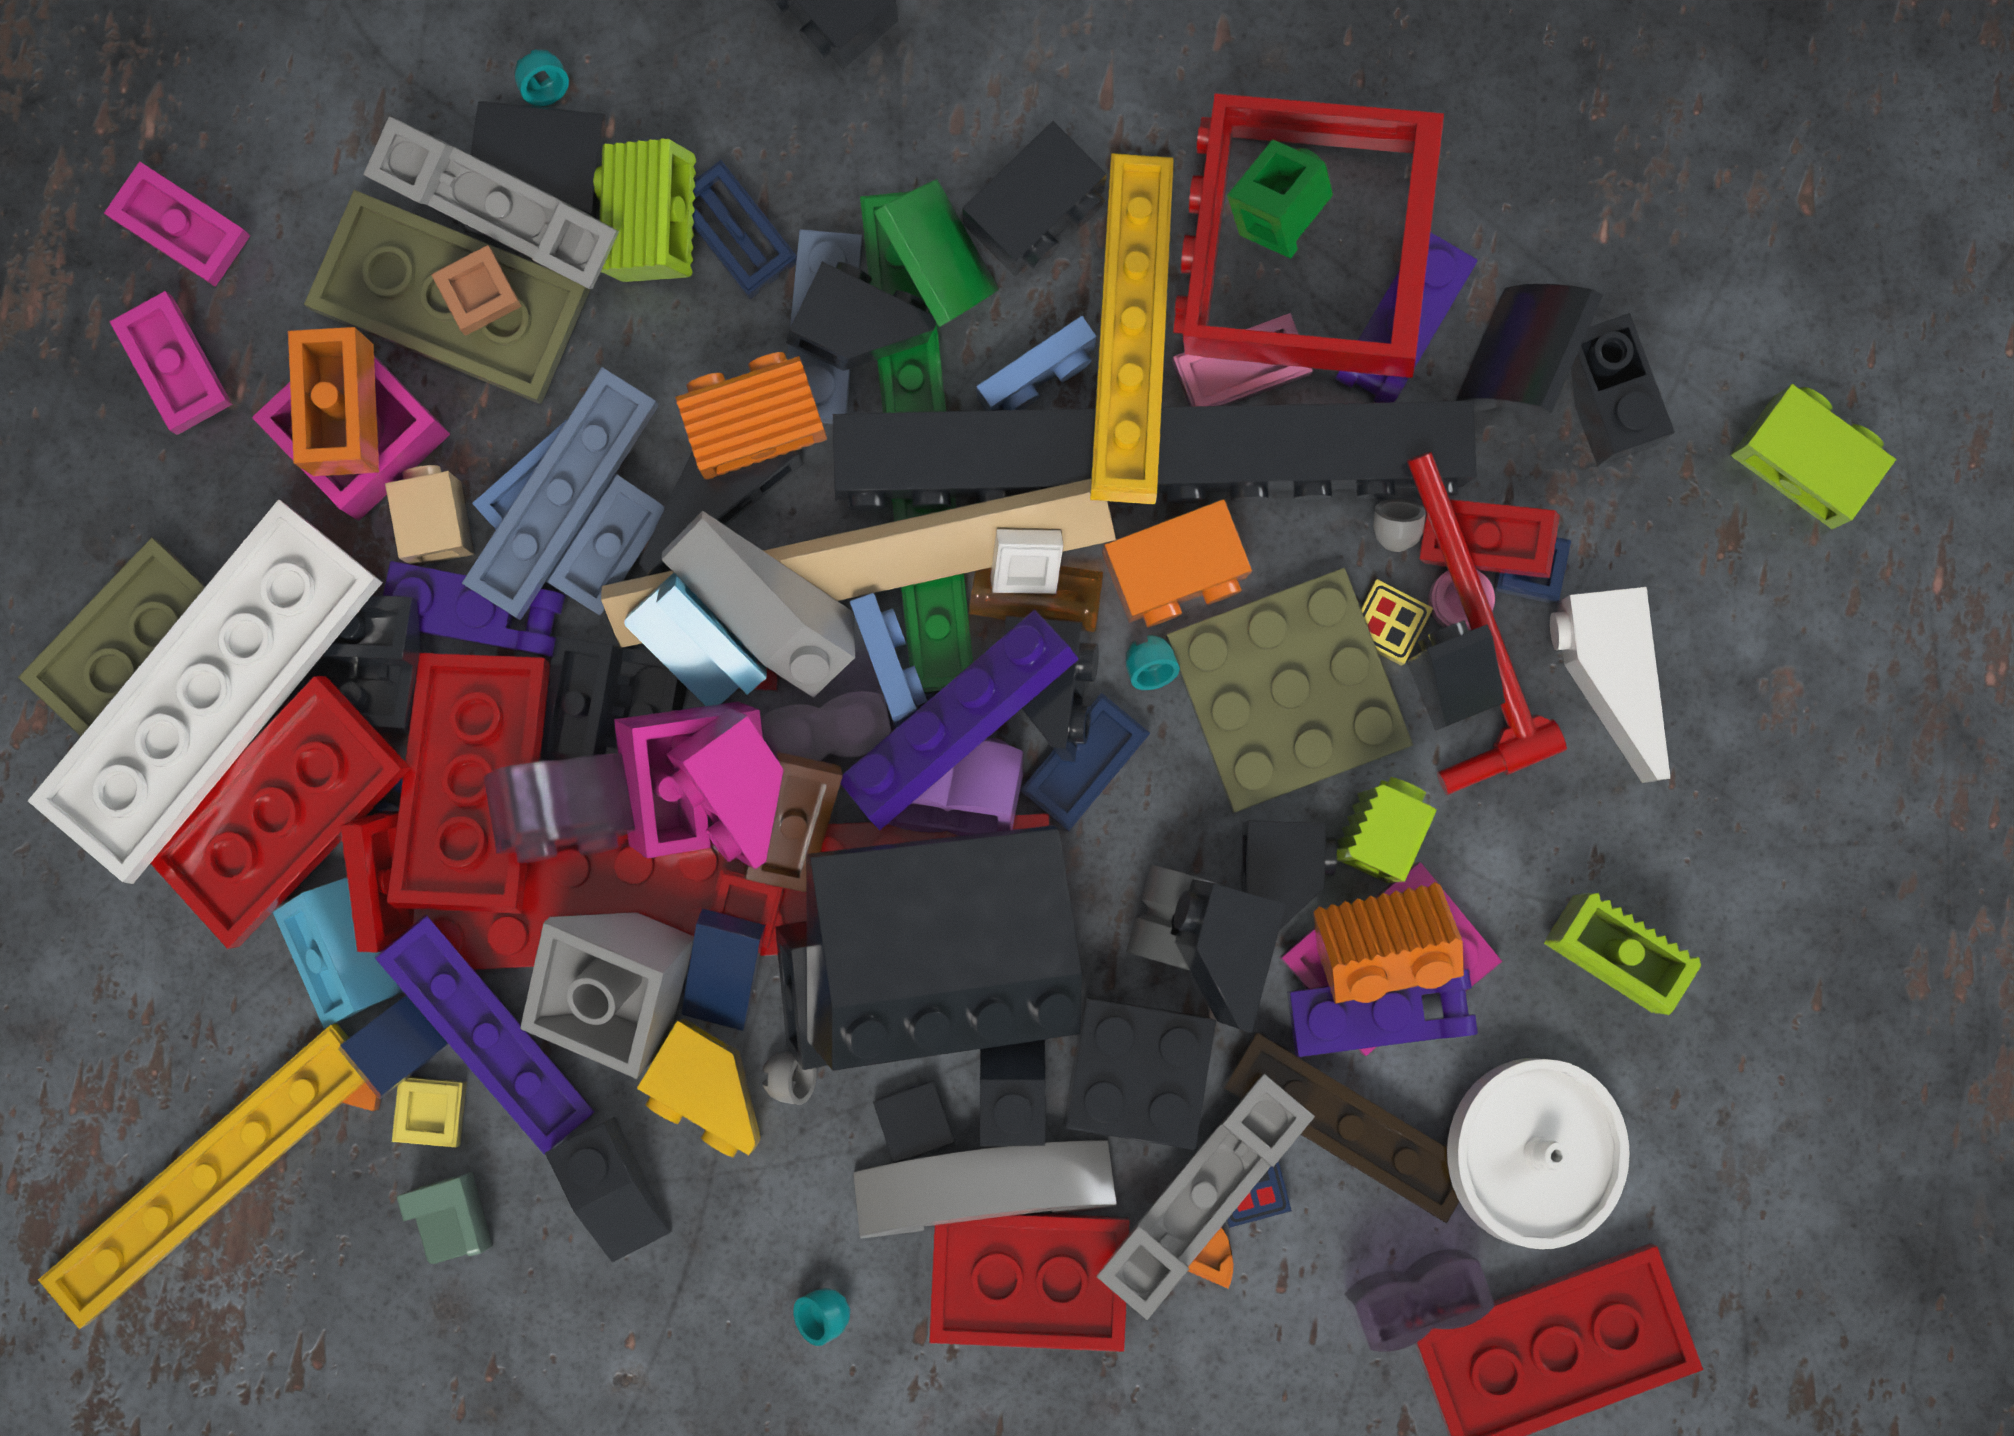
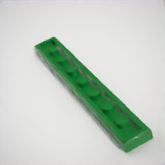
(914, 383)

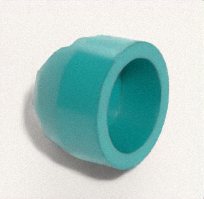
(528, 84)
(1151, 663)
(821, 1315)

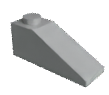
(764, 604)

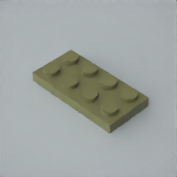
(383, 285)

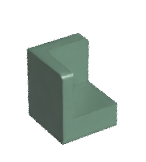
(448, 1218)

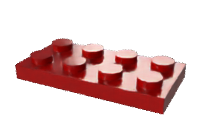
(463, 725)
(278, 811)
(1561, 1349)

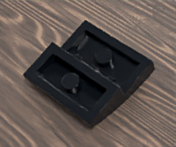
(542, 147)
(1529, 348)
(376, 662)
(593, 687)

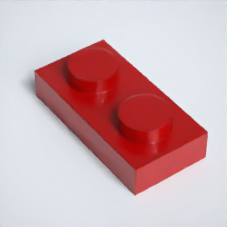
(1500, 538)
(368, 860)

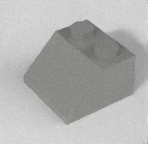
(607, 987)

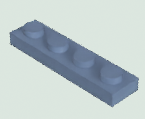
(560, 493)

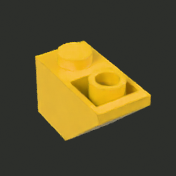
(705, 1083)

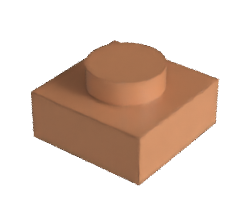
(476, 290)

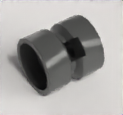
(1152, 932)

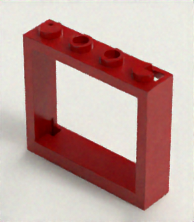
(1315, 125)

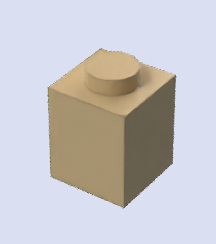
(429, 516)

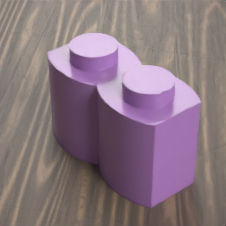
(971, 797)

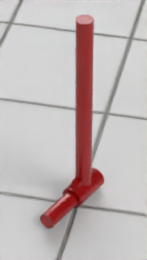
(1526, 737)

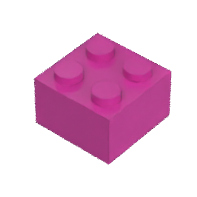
(404, 435)

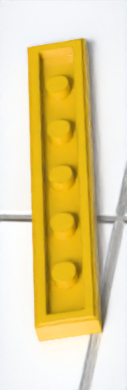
(1132, 330)
(203, 1179)

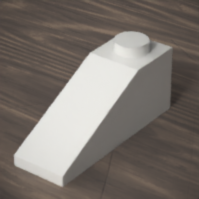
(1613, 662)

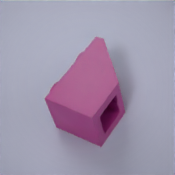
(734, 781)

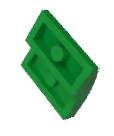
(937, 251)

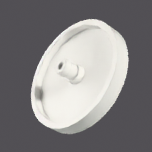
(1538, 1153)

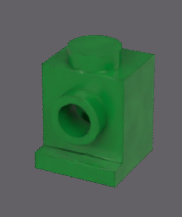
(1280, 197)

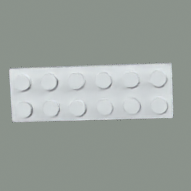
(204, 692)

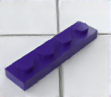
(957, 719)
(484, 1034)

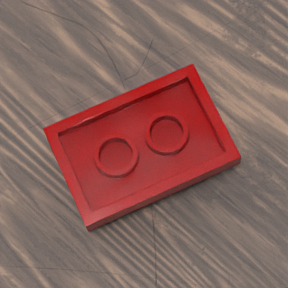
(1027, 1282)

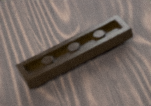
(1353, 1127)

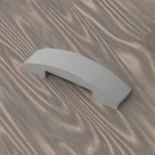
(491, 202)
(983, 1186)
(1204, 1195)

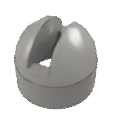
(1398, 524)
(787, 1079)

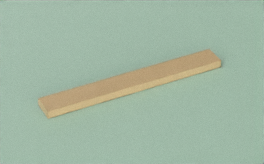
(909, 548)

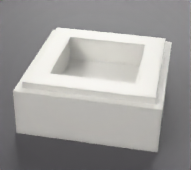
(1026, 561)

